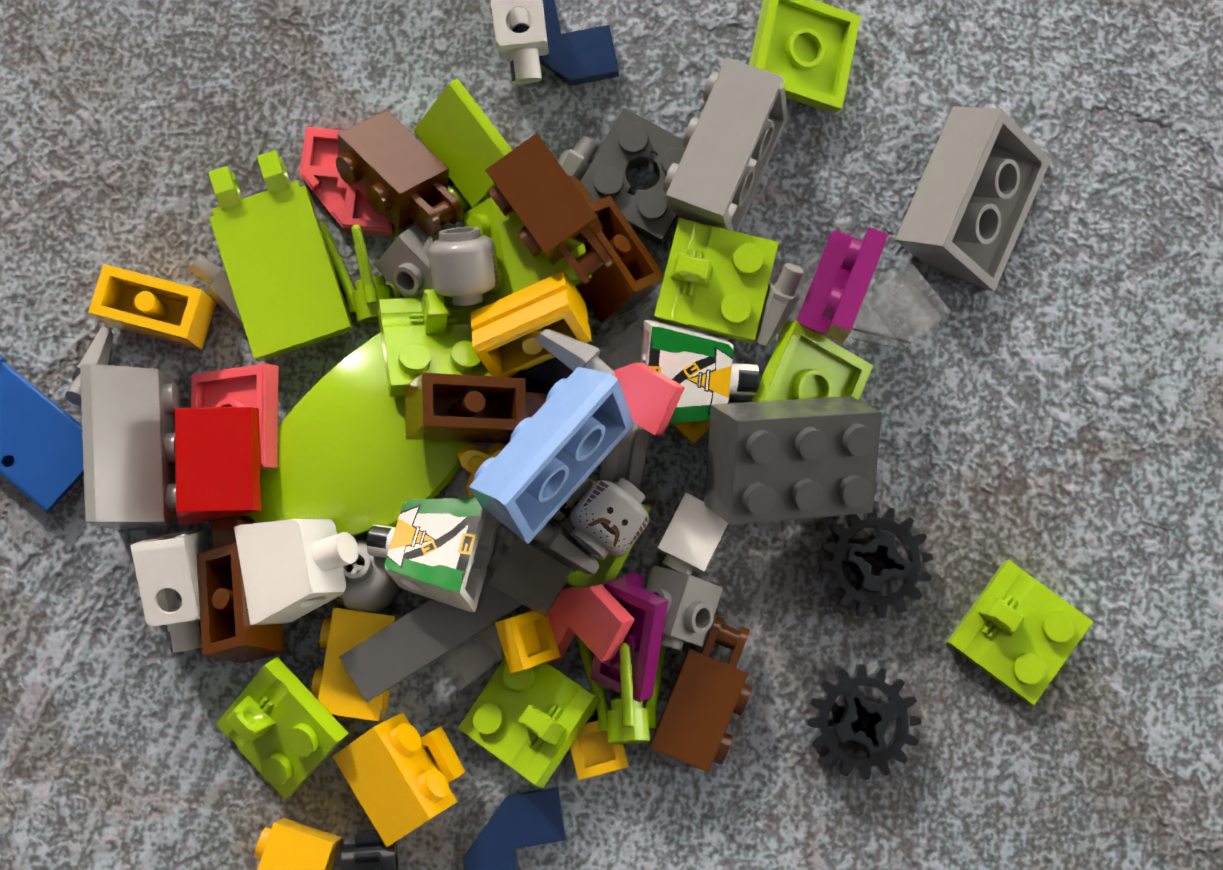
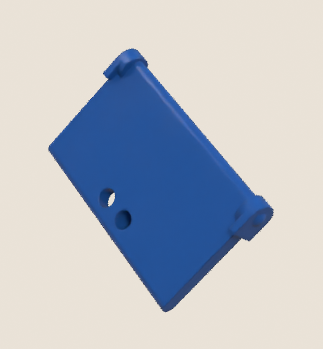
(37, 441)

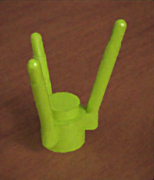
(369, 288)
(627, 719)

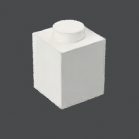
(691, 536)

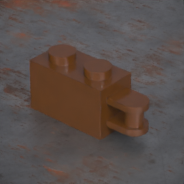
(397, 174)
(549, 207)
(634, 270)
(467, 407)
(223, 603)
(704, 701)

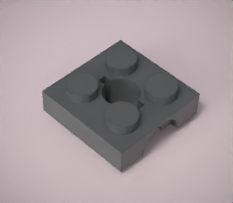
(625, 148)

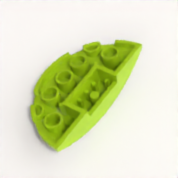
(349, 452)

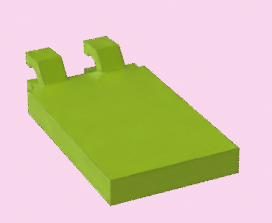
(277, 262)

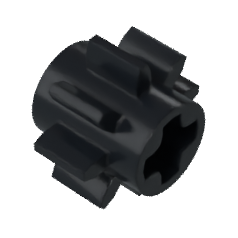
(369, 853)

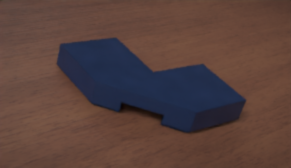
(577, 55)
(518, 822)

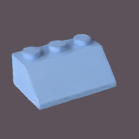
(553, 451)

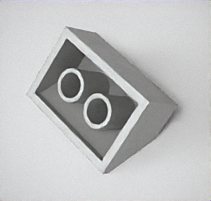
(728, 146)
(974, 196)
(128, 446)

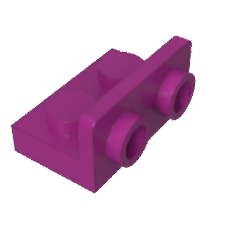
(841, 283)
(643, 637)

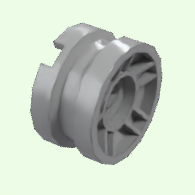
(627, 458)

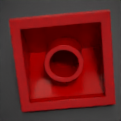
(216, 463)

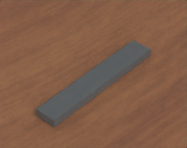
(424, 637)

